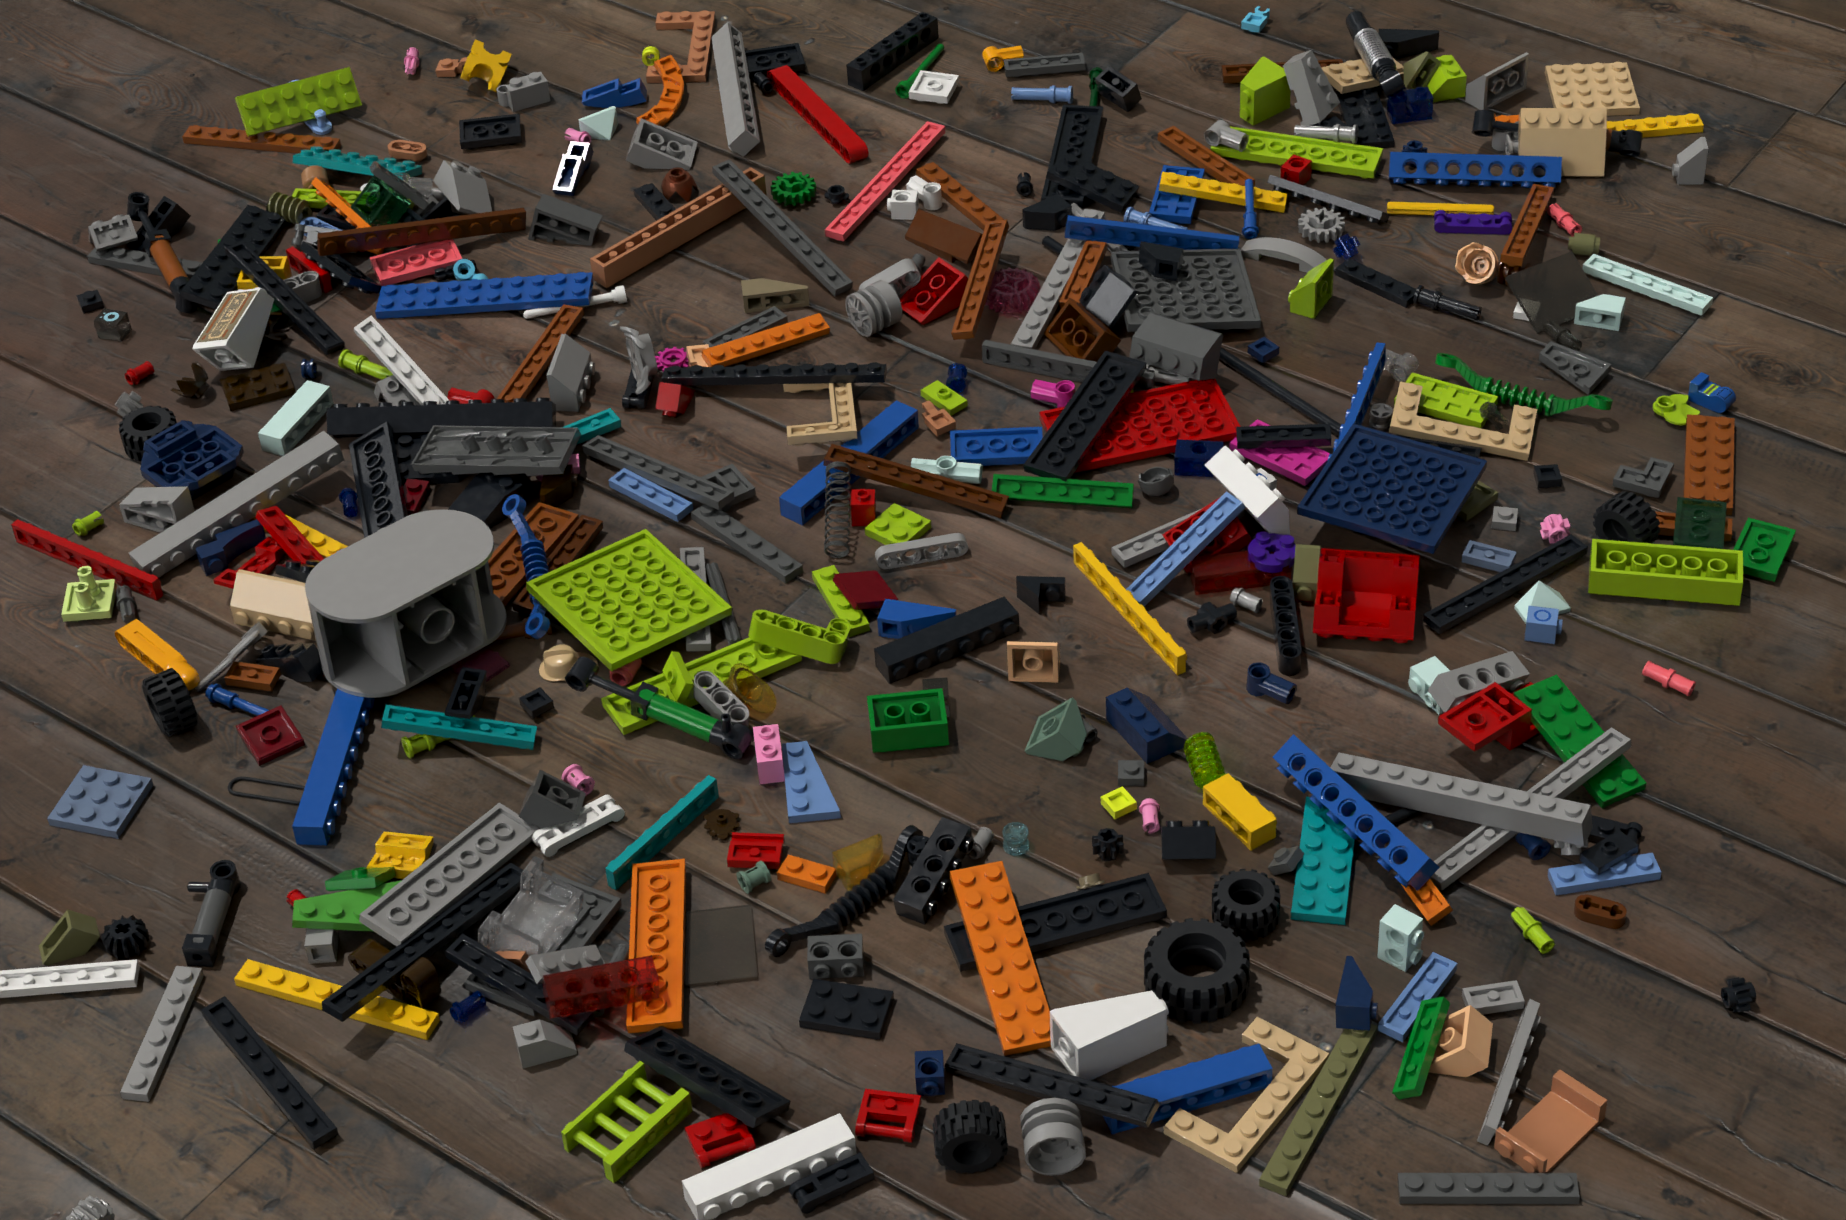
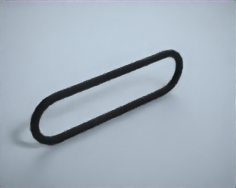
(266, 782)

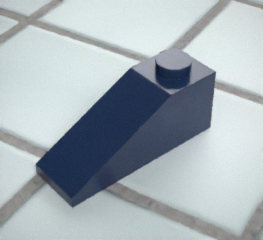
(1355, 999)

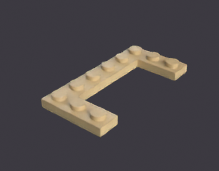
(843, 416)
(1513, 445)
(1236, 1147)

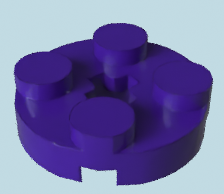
(1265, 542)

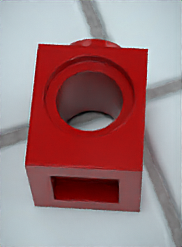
(1296, 170)
(863, 506)

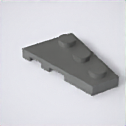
(1575, 366)

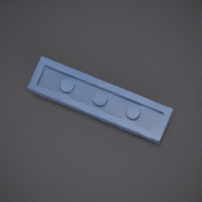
(650, 495)
(1581, 878)
(1424, 985)

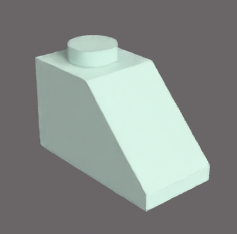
(1601, 312)

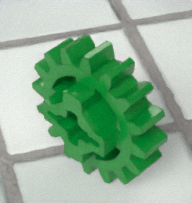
(793, 188)

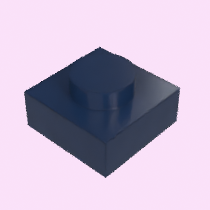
(1263, 350)

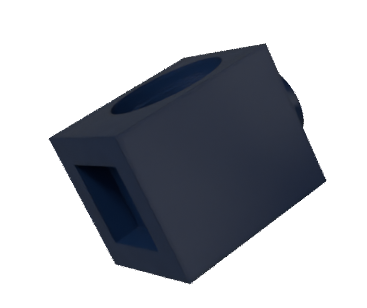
(929, 1073)

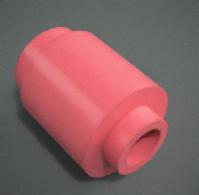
(626, 673)

